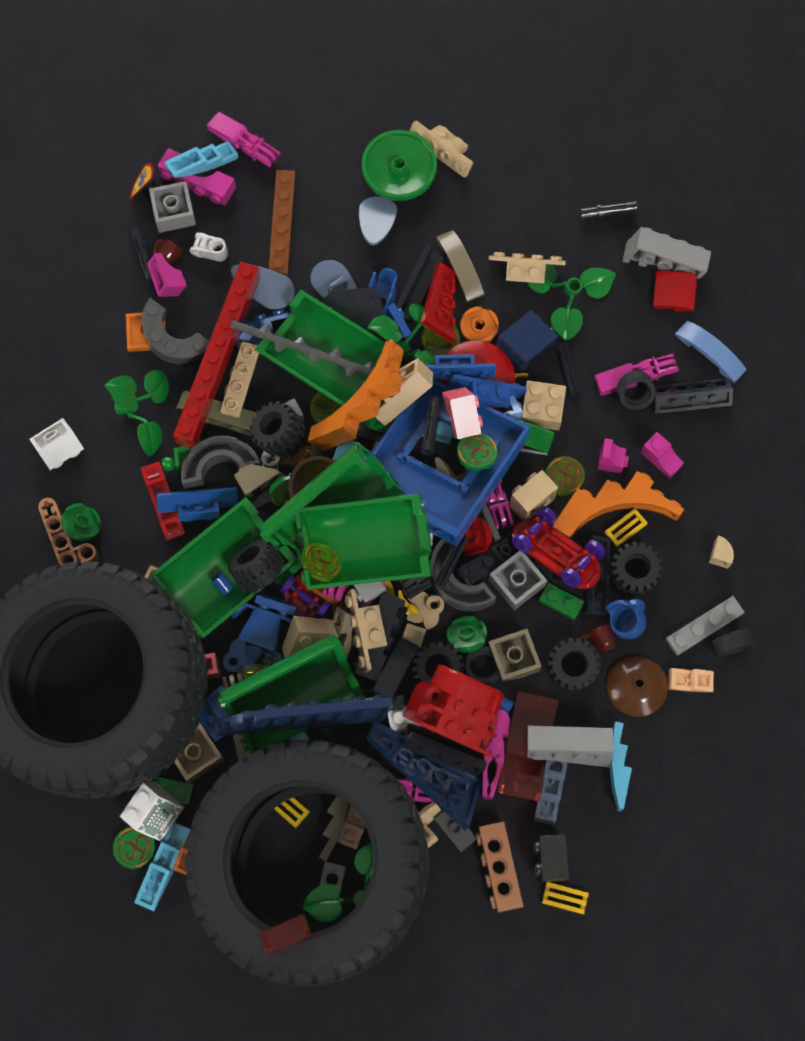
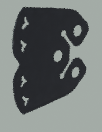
(357, 305)

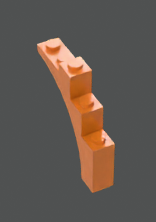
(364, 404)
(612, 497)

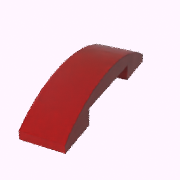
(157, 484)

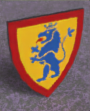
(144, 180)

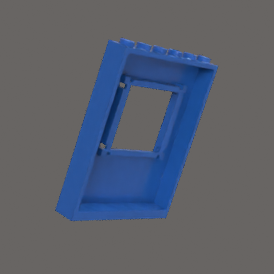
(447, 506)

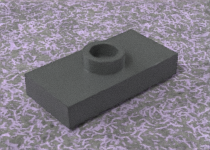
(455, 833)

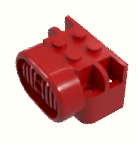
(456, 708)

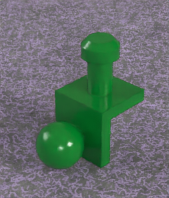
(180, 455)

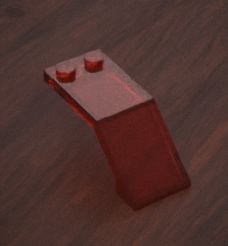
(520, 774)

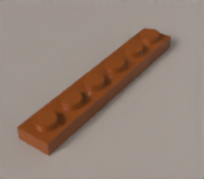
(282, 221)

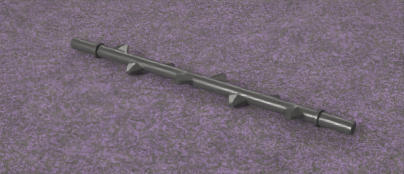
(299, 345)

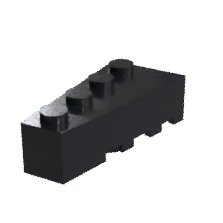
(391, 612)

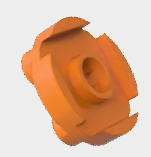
(482, 316)

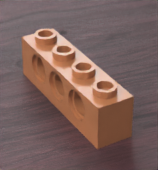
(497, 833)

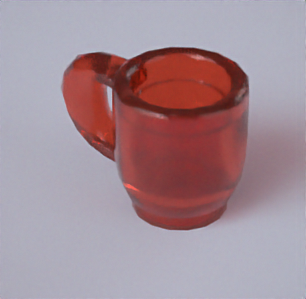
(169, 250)
(602, 638)

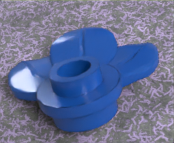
(244, 654)

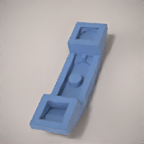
(712, 349)

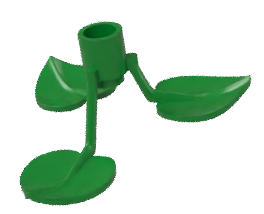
(597, 285)
(388, 330)
(123, 390)
(324, 901)

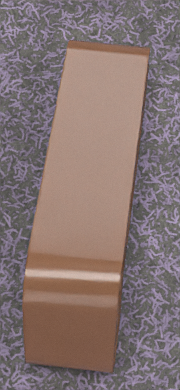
(57, 536)

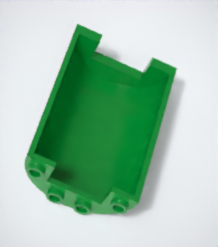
(324, 331)
(349, 478)
(372, 538)
(190, 570)
(306, 676)

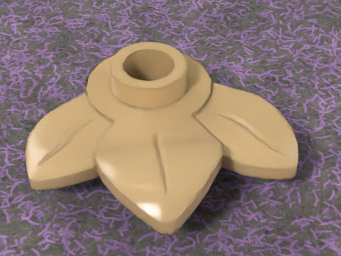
(426, 614)

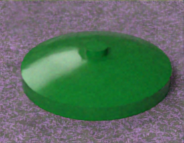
(399, 165)

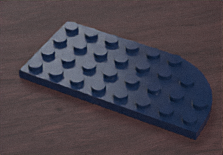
(306, 716)

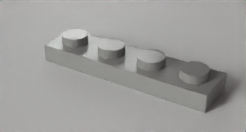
(704, 625)

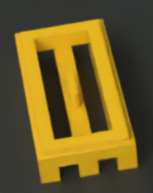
(639, 517)
(296, 814)
(569, 890)

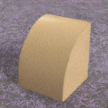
(722, 553)

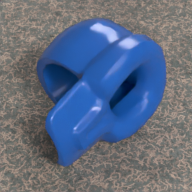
(627, 618)

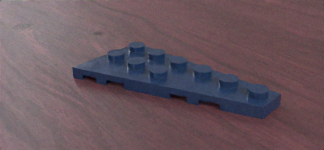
(446, 786)

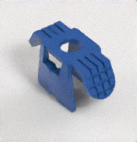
(385, 286)
(262, 627)

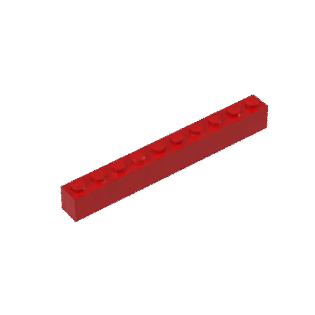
(216, 356)

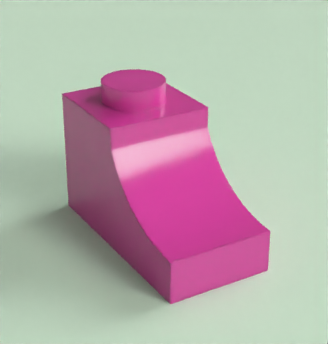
(166, 279)
(661, 454)
(612, 457)

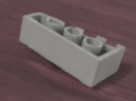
(666, 253)
(571, 744)

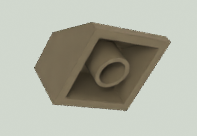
(256, 479)
(515, 655)

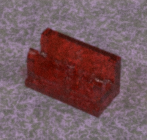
(285, 935)

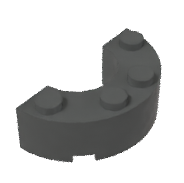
(165, 346)
(214, 451)
(455, 593)

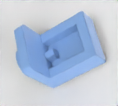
(515, 409)

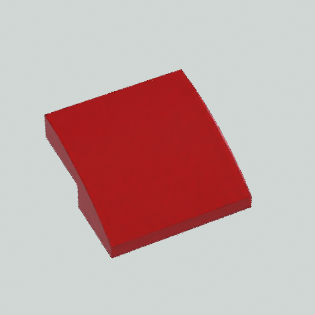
(675, 290)

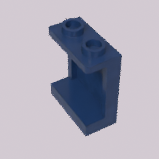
(526, 339)

